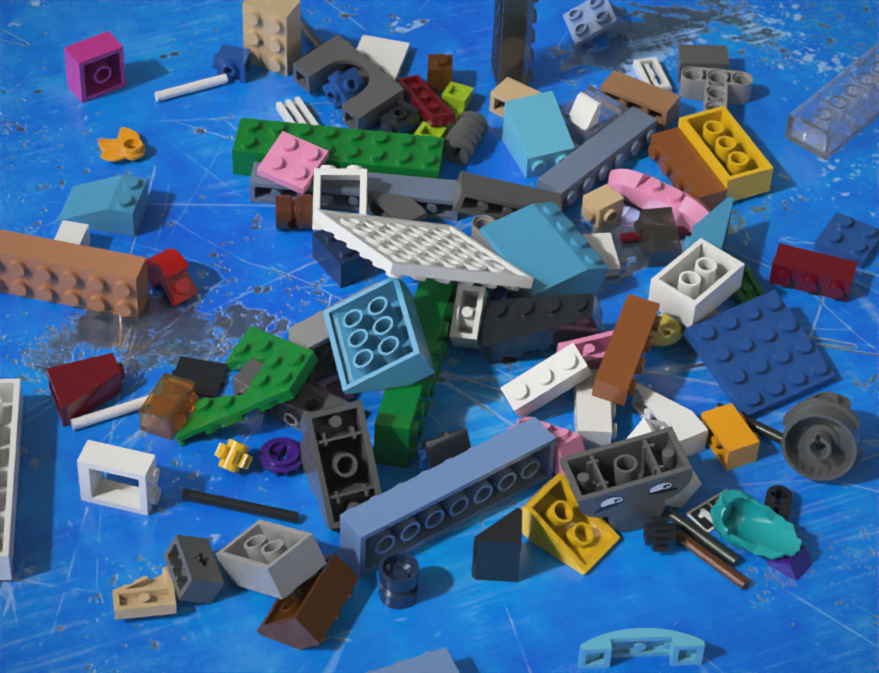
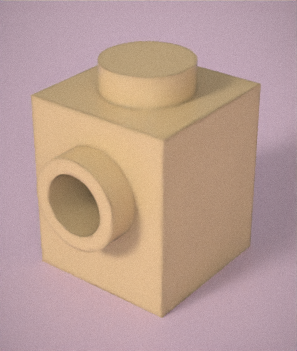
(602, 206)

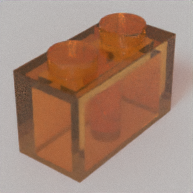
(168, 406)

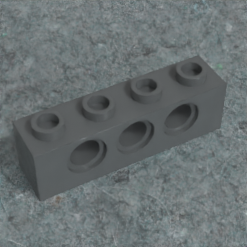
(307, 399)

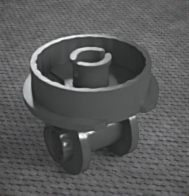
(821, 437)

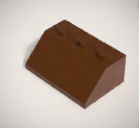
(312, 608)

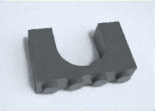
(338, 54)

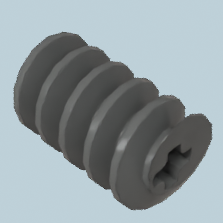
(464, 137)

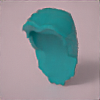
(753, 526)

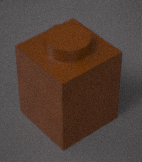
(439, 71)

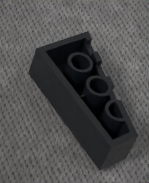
(537, 322)

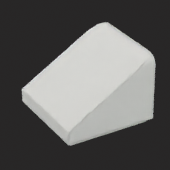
(584, 112)

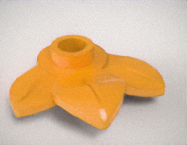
(126, 146)

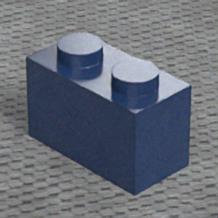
(337, 259)

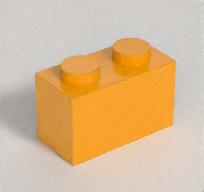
(730, 437)

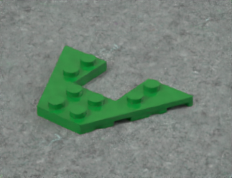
(278, 381)

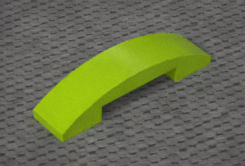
(457, 99)

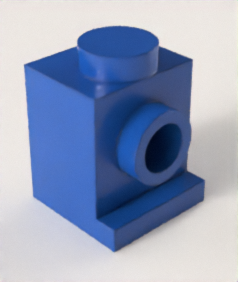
(233, 62)

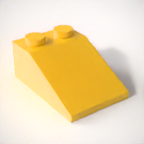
(560, 528)

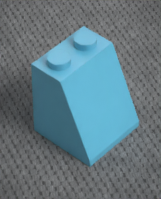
(536, 133)

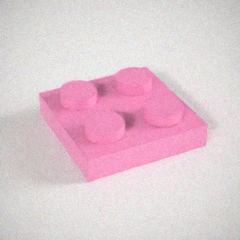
(292, 162)

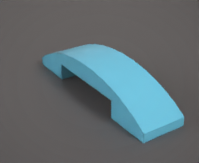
(641, 642)

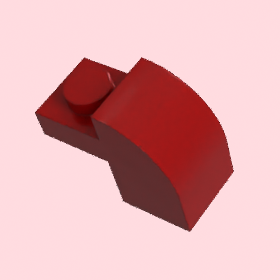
(170, 271)

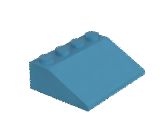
(548, 249)
(378, 339)

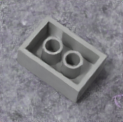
(271, 559)

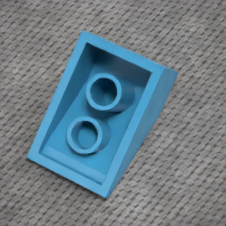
(108, 204)
(713, 226)

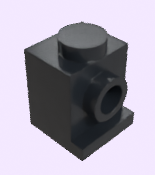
(401, 119)

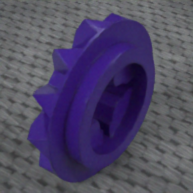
(275, 449)

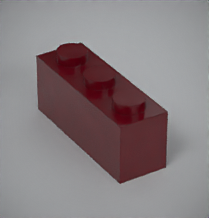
(813, 272)

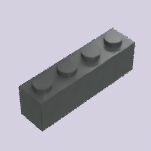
(495, 197)

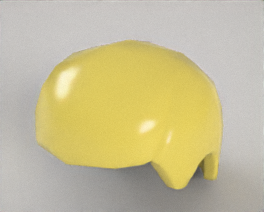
(668, 333)

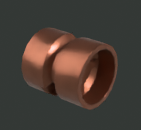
(294, 211)

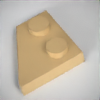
(145, 597)

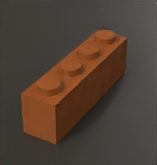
(686, 167)
(625, 350)

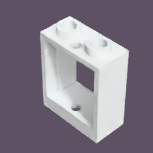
(329, 172)
(123, 462)

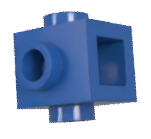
(343, 86)

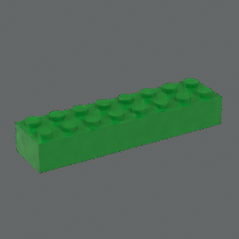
(372, 150)
(403, 407)

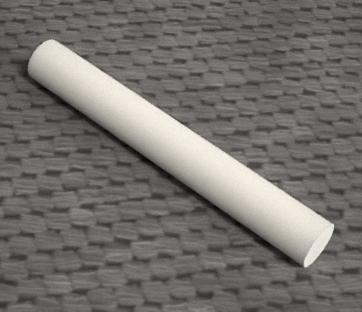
(191, 87)
(108, 413)

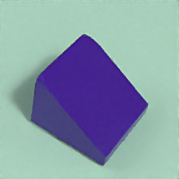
(793, 566)

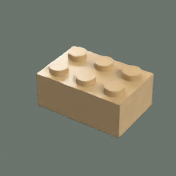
(272, 33)

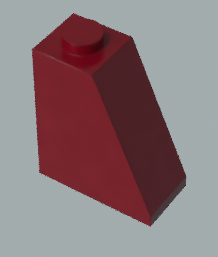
(84, 385)

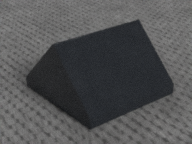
(499, 550)

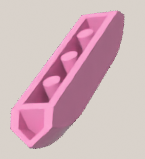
(650, 193)

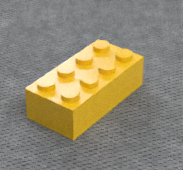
(728, 152)

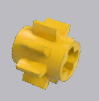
(233, 456)

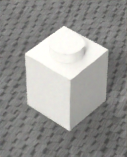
(73, 233)

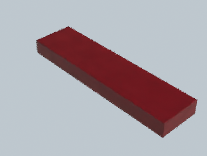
(427, 101)

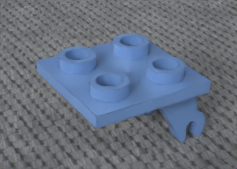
(593, 19)

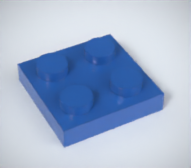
(848, 239)

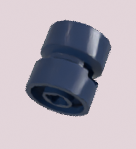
(398, 580)

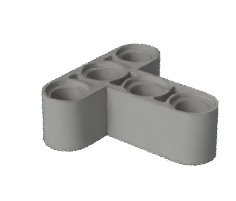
(715, 86)

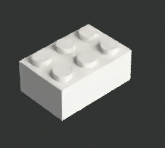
(696, 283)

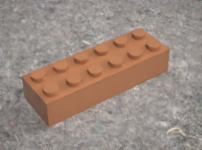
(73, 274)

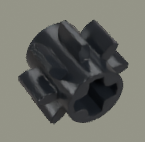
(659, 533)

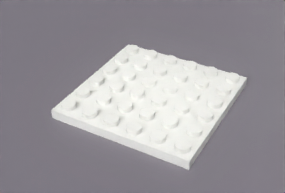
(422, 250)

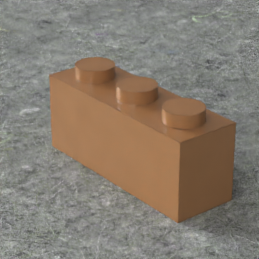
(644, 96)

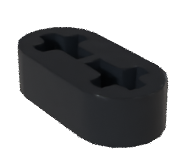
(783, 493)

